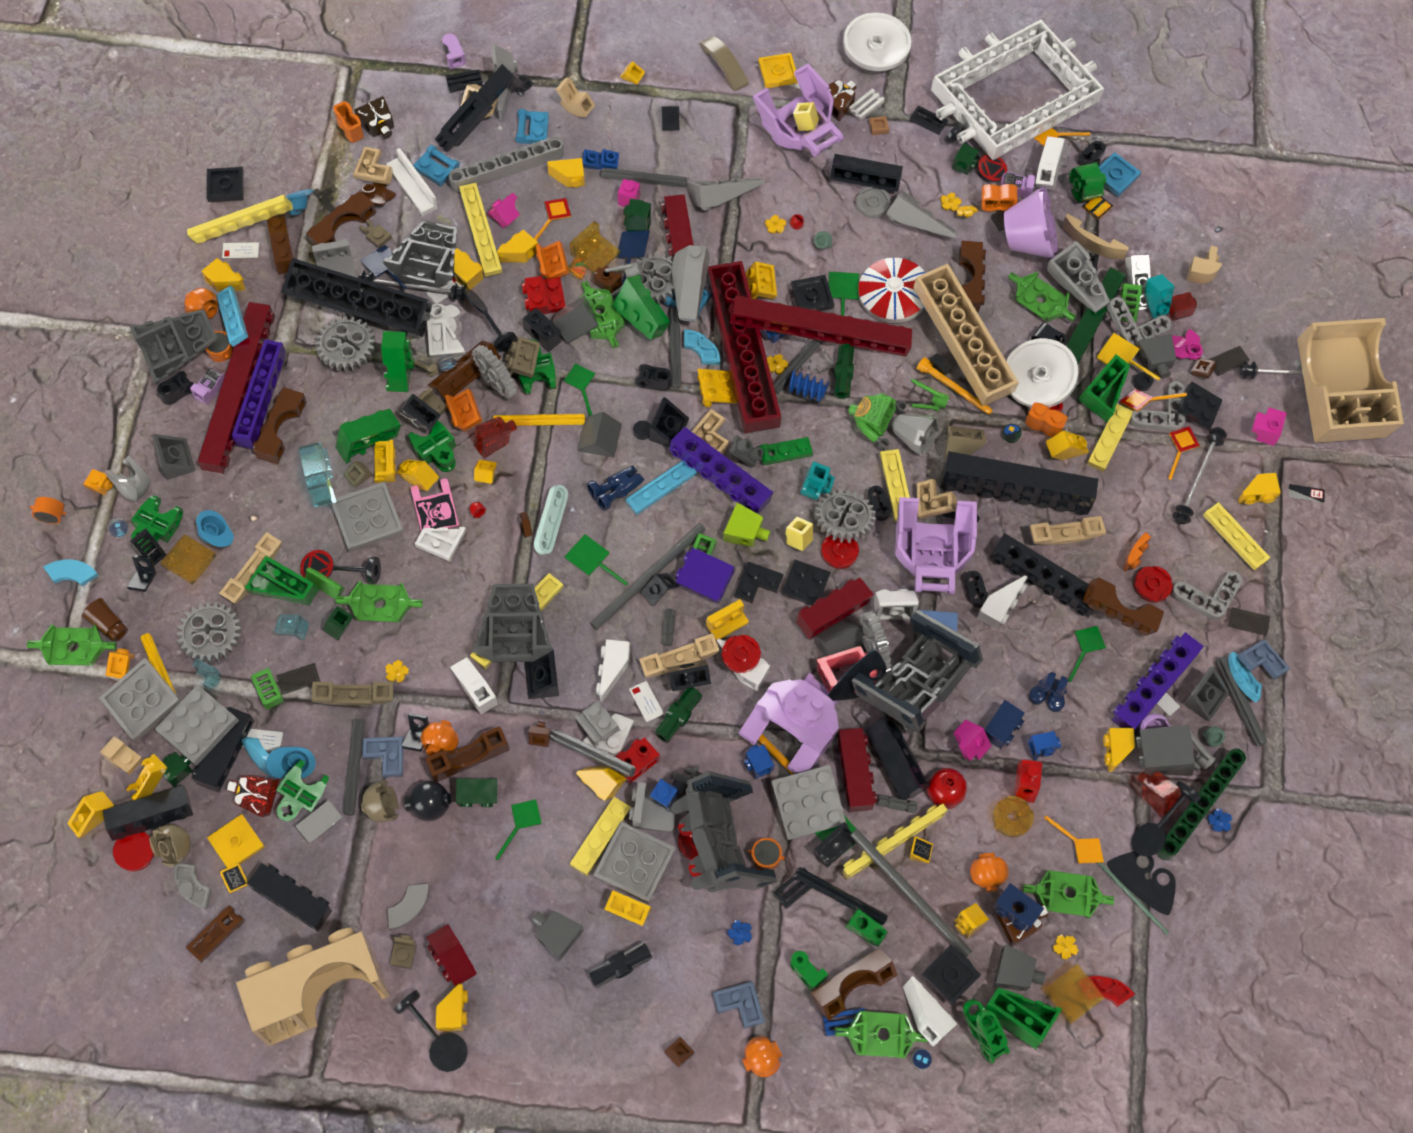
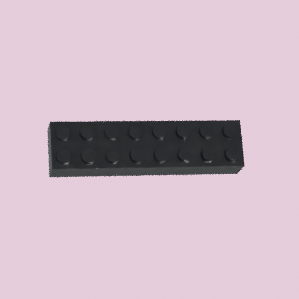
(357, 297)
(1019, 483)

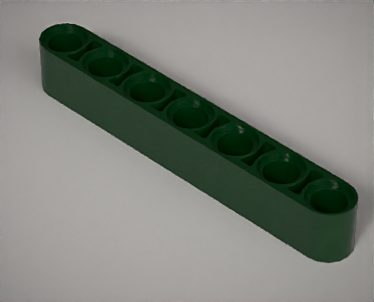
(1090, 321)
(1207, 797)

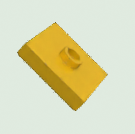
(777, 70)
(235, 842)

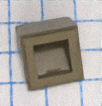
(357, 473)

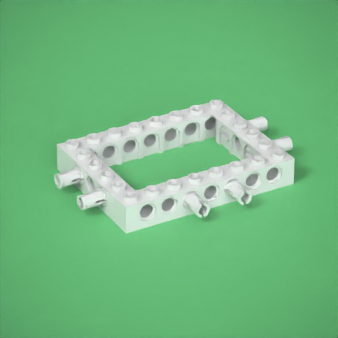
(1036, 37)

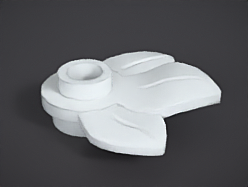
(447, 312)

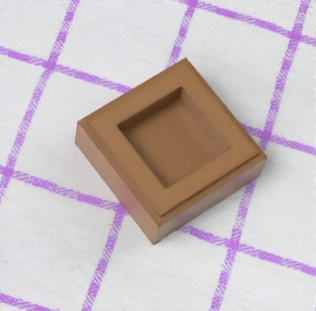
(879, 125)

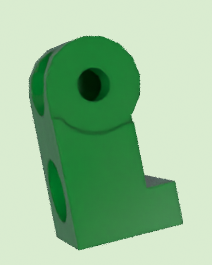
(866, 928)
(806, 971)

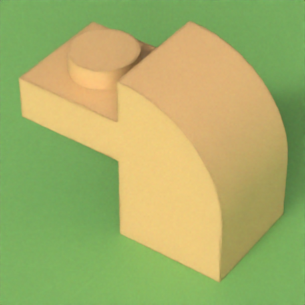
(575, 102)
(1204, 270)
(120, 755)

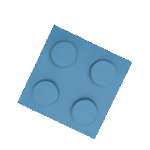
(1118, 174)

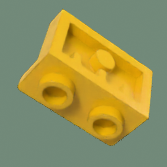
(762, 280)
(727, 620)

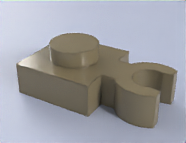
(376, 235)

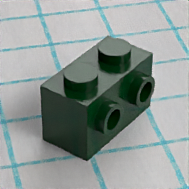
(637, 215)
(476, 791)

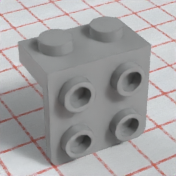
(335, 256)
(649, 813)

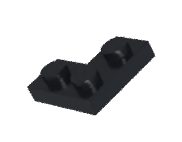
(755, 577)

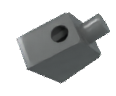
(1157, 354)
(556, 933)
(1016, 970)

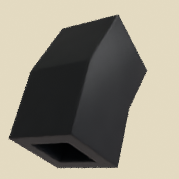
(941, 364)

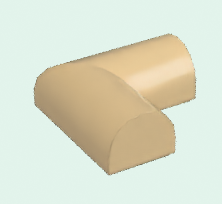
(369, 169)
(707, 429)
(932, 504)

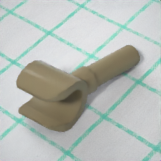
(430, 370)

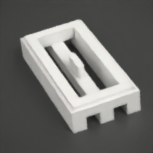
(872, 96)

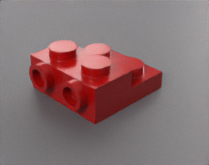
(543, 294)

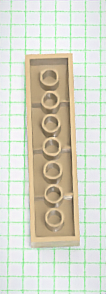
(965, 334)

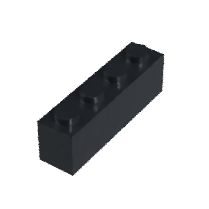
(866, 172)
(897, 758)
(219, 761)
(147, 813)
(289, 896)

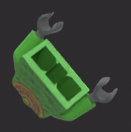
(874, 416)

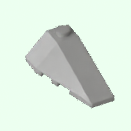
(504, 57)
(710, 194)
(908, 212)
(1078, 276)
(689, 278)

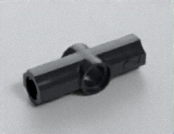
(620, 965)

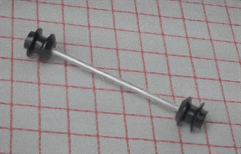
(456, 292)
(1252, 370)
(1184, 512)

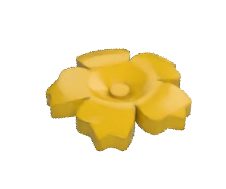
(950, 202)
(967, 211)
(775, 224)
(777, 364)
(396, 671)
(1065, 946)

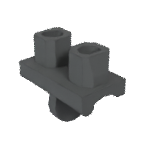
(744, 451)
(681, 780)

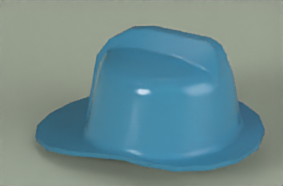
(299, 200)
(214, 529)
(285, 758)

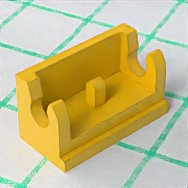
(385, 461)
(148, 778)
(628, 908)

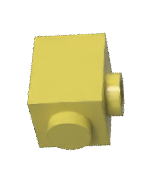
(806, 116)
(799, 533)

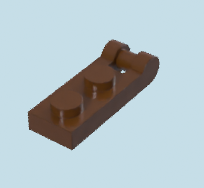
(215, 934)

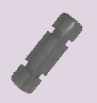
(668, 630)
(897, 803)

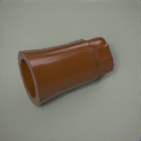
(105, 619)

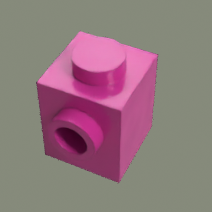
(628, 190)

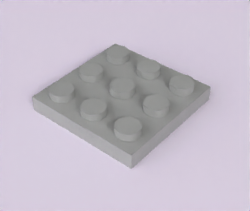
(367, 516)
(140, 699)
(196, 725)
(808, 802)
(634, 862)

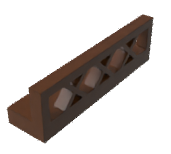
(460, 376)

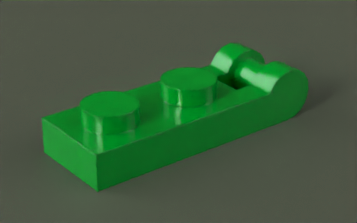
(786, 451)

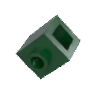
(965, 159)
(337, 623)
(177, 768)

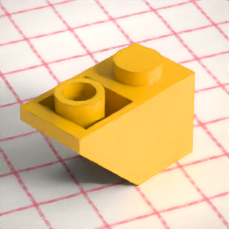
(518, 249)
(466, 270)
(220, 276)
(1067, 445)
(417, 473)
(1261, 489)
(1119, 745)
(602, 780)
(970, 920)
(450, 1011)

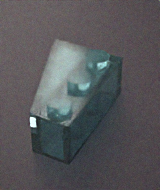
(317, 473)

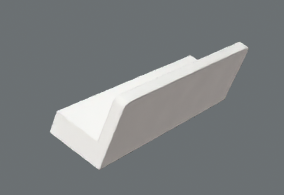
(413, 184)

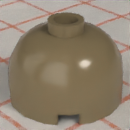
(380, 802)
(171, 844)

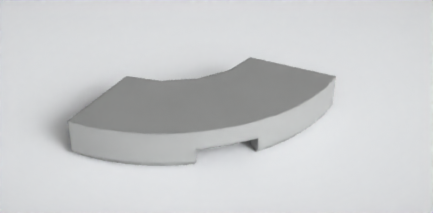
(190, 887)
(409, 907)

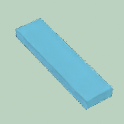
(232, 316)
(660, 487)

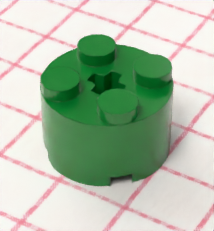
(1087, 182)

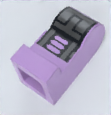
(455, 54)
(1023, 184)
(208, 386)

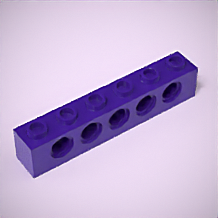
(259, 394)
(687, 440)
(1189, 649)

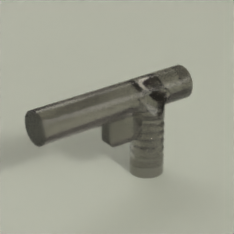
(326, 197)

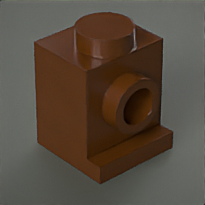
(607, 280)

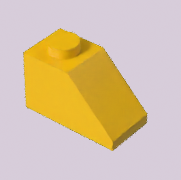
(567, 172)
(89, 813)

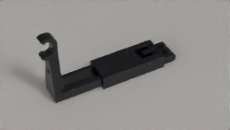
(478, 106)

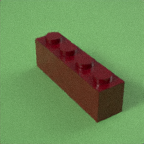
(677, 223)
(834, 608)
(855, 770)

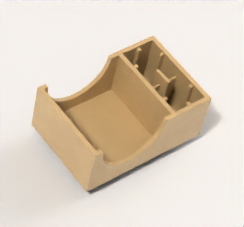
(1345, 381)
(286, 997)

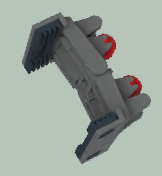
(929, 681)
(719, 858)

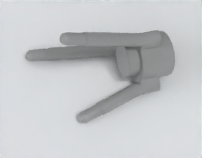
(630, 269)
(1203, 758)

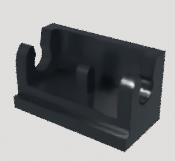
(834, 845)

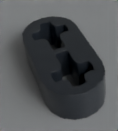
(1088, 152)
(883, 502)
(979, 587)

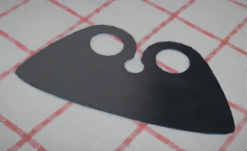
(844, 688)
(1149, 891)

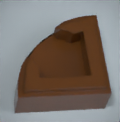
(526, 524)

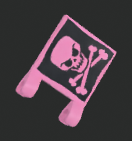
(437, 509)

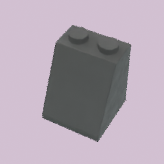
(1166, 750)

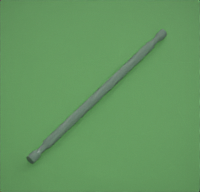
(1133, 898)

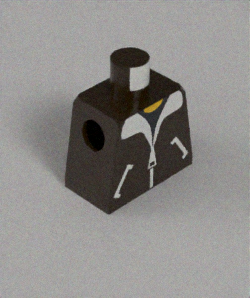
(376, 118)

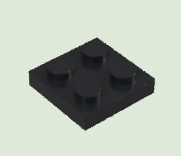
(225, 184)
(812, 293)
(1199, 405)
(805, 582)
(951, 975)

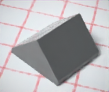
(575, 319)
(600, 435)
(173, 455)
(840, 637)
(1207, 695)

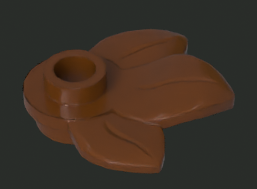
(378, 193)

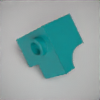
(817, 481)

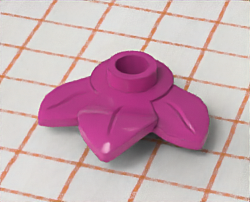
(1185, 345)

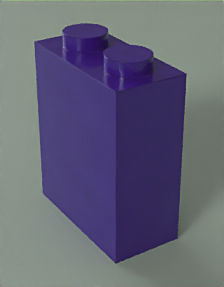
(705, 575)

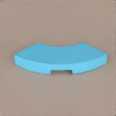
(702, 346)
(70, 570)
(1244, 678)
(257, 753)

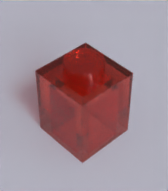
(1182, 306)

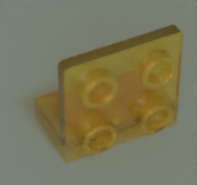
(593, 248)

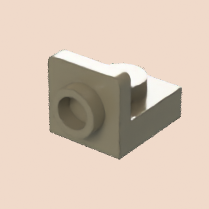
(433, 401)
(403, 952)

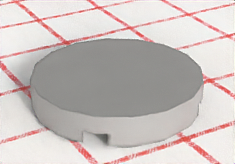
(873, 202)

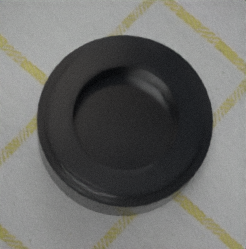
(1143, 381)
(641, 430)

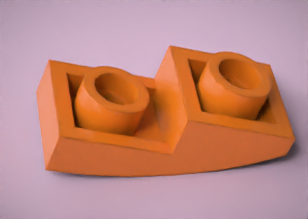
(1136, 553)

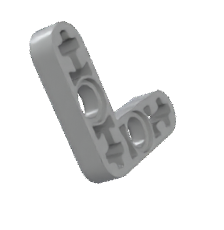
(1135, 331)
(1166, 417)
(1215, 602)

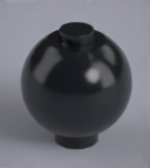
(428, 801)

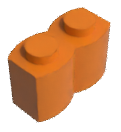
(348, 121)
(998, 197)
(1045, 420)

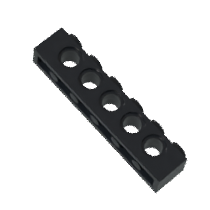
(1042, 565)

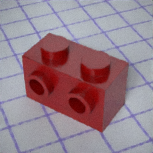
(640, 755)

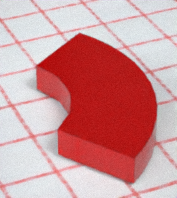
(1112, 989)

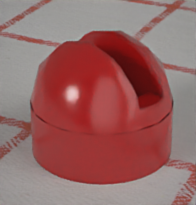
(795, 221)
(477, 509)

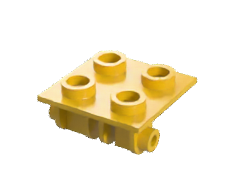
(715, 386)

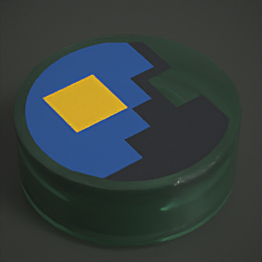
(1011, 433)

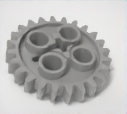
(658, 276)
(345, 343)
(494, 371)
(857, 521)
(874, 637)
(209, 648)

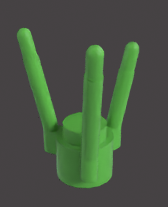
(939, 399)

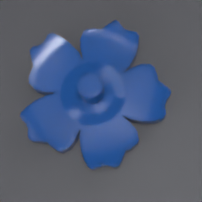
(1220, 821)
(740, 932)

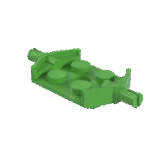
(1032, 287)
(610, 321)
(365, 596)
(57, 641)
(1052, 894)
(865, 1039)

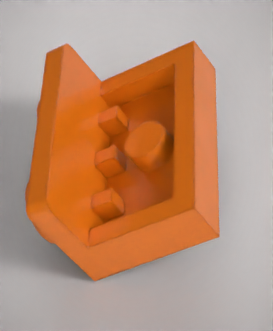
(552, 260)
(463, 410)

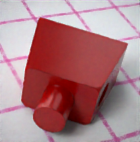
(1028, 777)

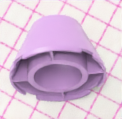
(1032, 226)

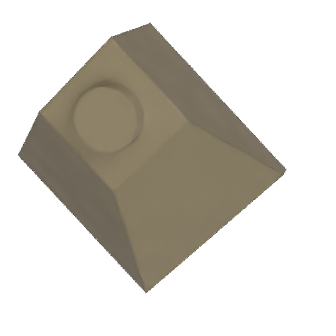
(964, 440)

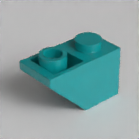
(1159, 295)

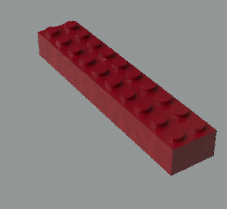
(743, 351)

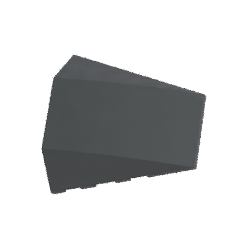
(425, 256)
(173, 341)
(512, 626)

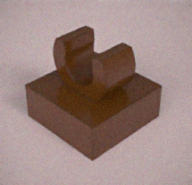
(539, 735)

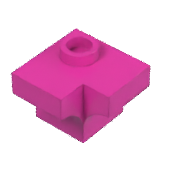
(504, 211)
(1269, 426)
(972, 740)

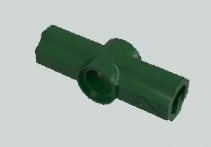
(844, 371)
(678, 714)

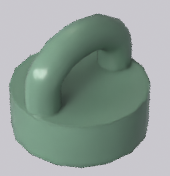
(823, 240)
(1214, 736)

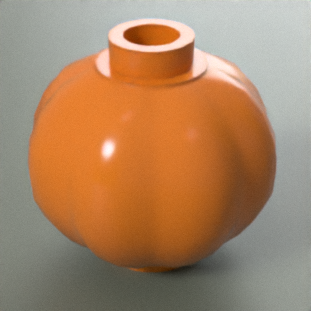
(201, 299)
(439, 737)
(989, 871)
(762, 1056)

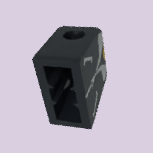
(418, 411)

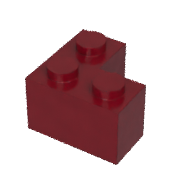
(449, 952)

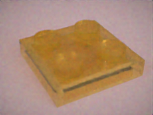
(188, 559)
(1074, 993)

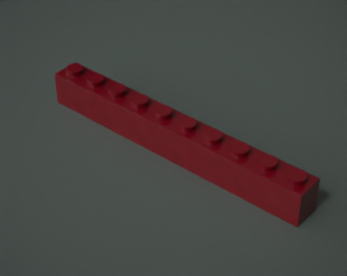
(821, 325)
(219, 439)

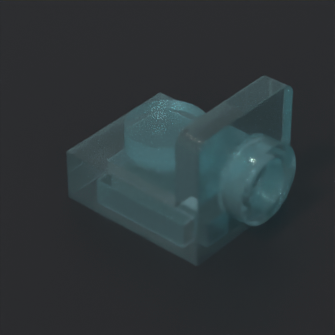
(292, 626)
(207, 672)

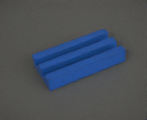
(842, 1022)

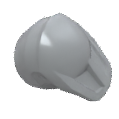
(134, 486)

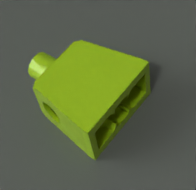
(745, 527)

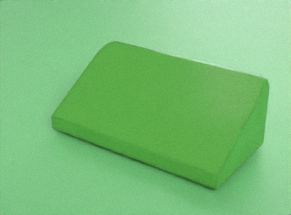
(324, 583)

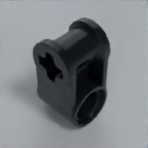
(1045, 331)
(651, 376)
(176, 387)

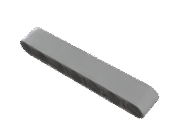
(507, 163)

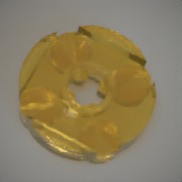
(1022, 811)

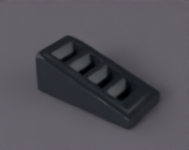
(157, 555)

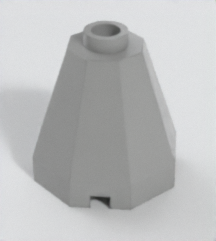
(916, 431)

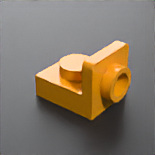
(98, 482)
(118, 663)

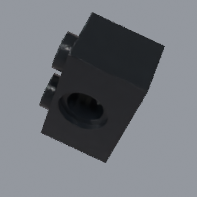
(542, 329)
(689, 675)

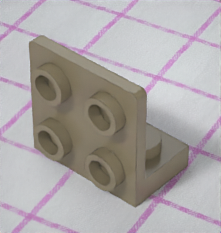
(522, 357)

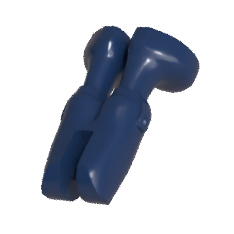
(621, 482)
(1056, 697)

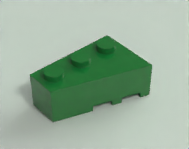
(640, 309)
(398, 360)
(1106, 388)
(362, 433)
(281, 583)
(1022, 1016)

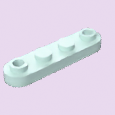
(551, 519)

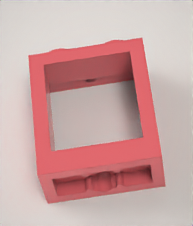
(839, 660)

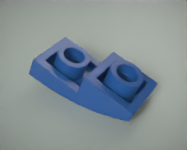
(598, 160)

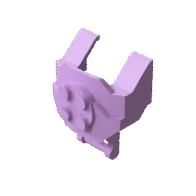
(782, 123)
(935, 548)
(802, 711)

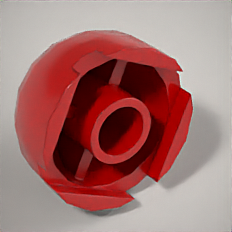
(947, 788)

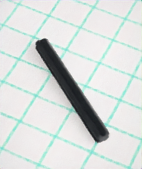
(840, 895)

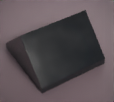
(667, 423)
(542, 677)

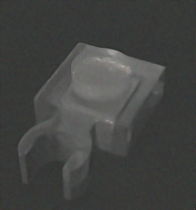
(819, 362)

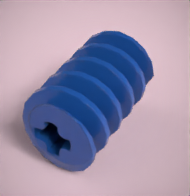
(808, 386)

